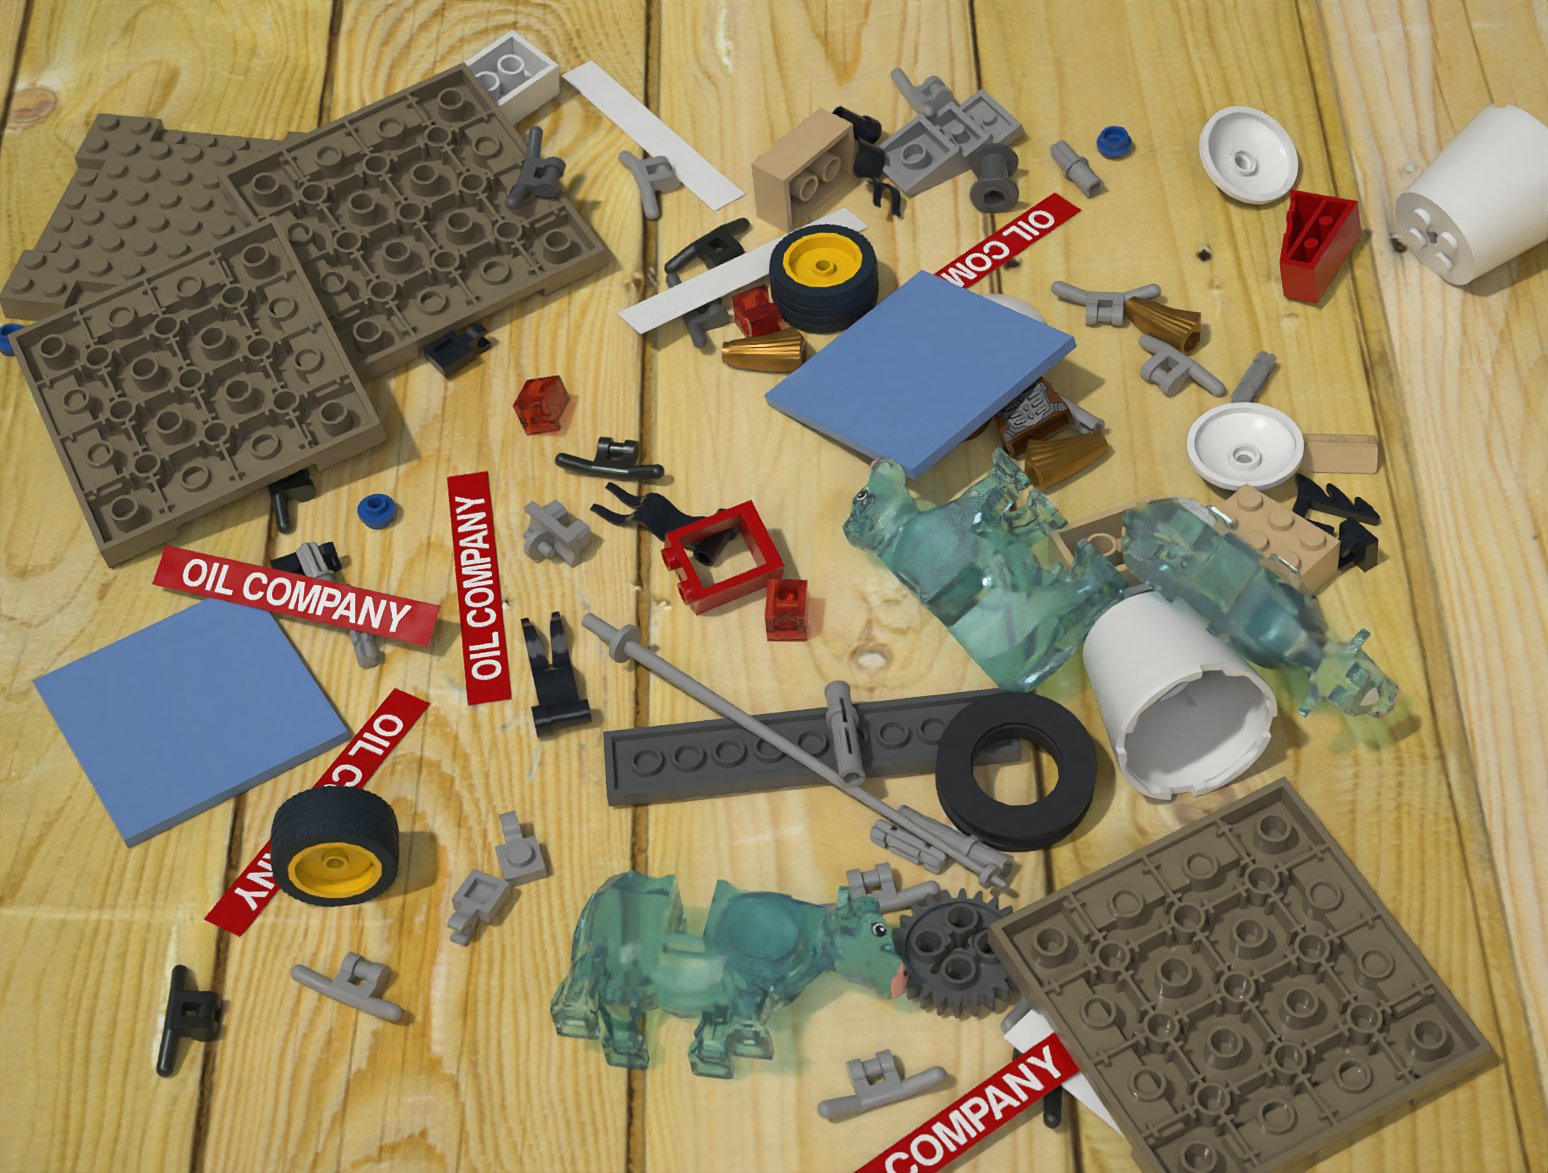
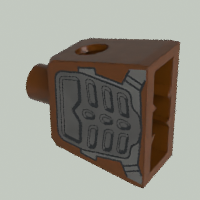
(1034, 415)

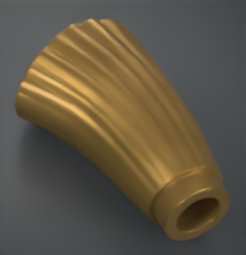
(1171, 325)
(768, 352)
(1057, 460)

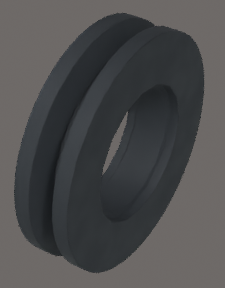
(1016, 717)

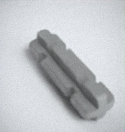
(1254, 378)
(364, 648)
(908, 846)

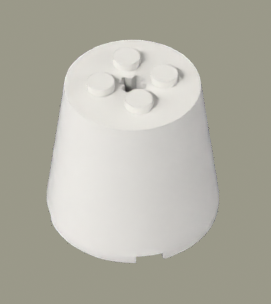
(1480, 197)
(1175, 698)

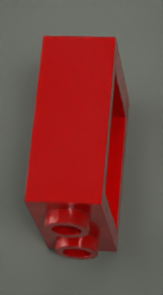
(757, 540)

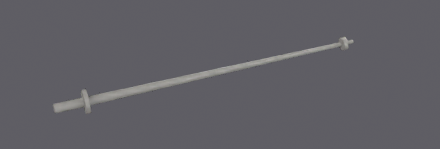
(626, 644)

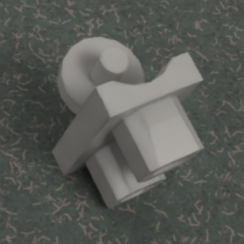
(549, 537)

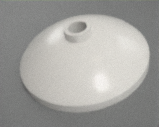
(1248, 155)
(1244, 446)

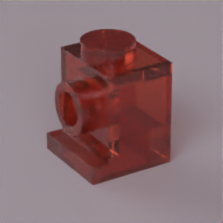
(755, 313)
(541, 404)
(787, 610)

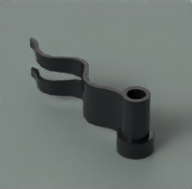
(870, 157)
(663, 518)
(554, 683)

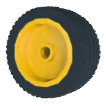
(824, 278)
(334, 846)

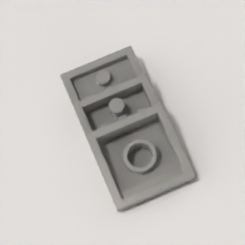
(941, 147)

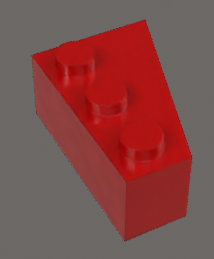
(1316, 242)

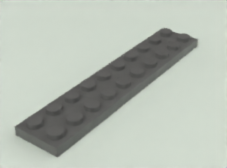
(727, 758)

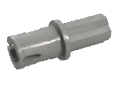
(1076, 169)
(313, 562)

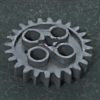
(955, 954)

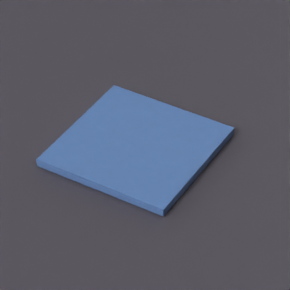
(920, 372)
(189, 714)

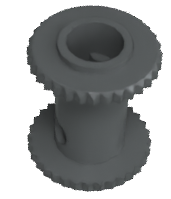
(994, 166)

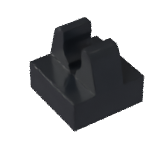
(1357, 546)

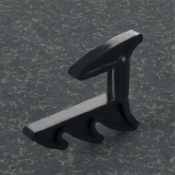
(1338, 504)

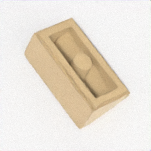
(1339, 453)

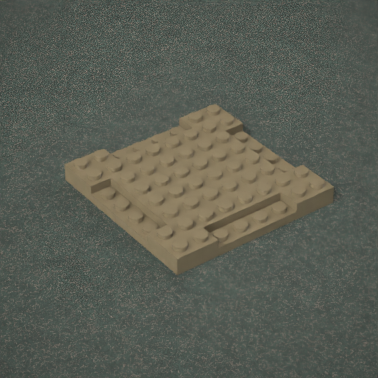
(128, 210)
(410, 219)
(193, 388)
(1238, 992)

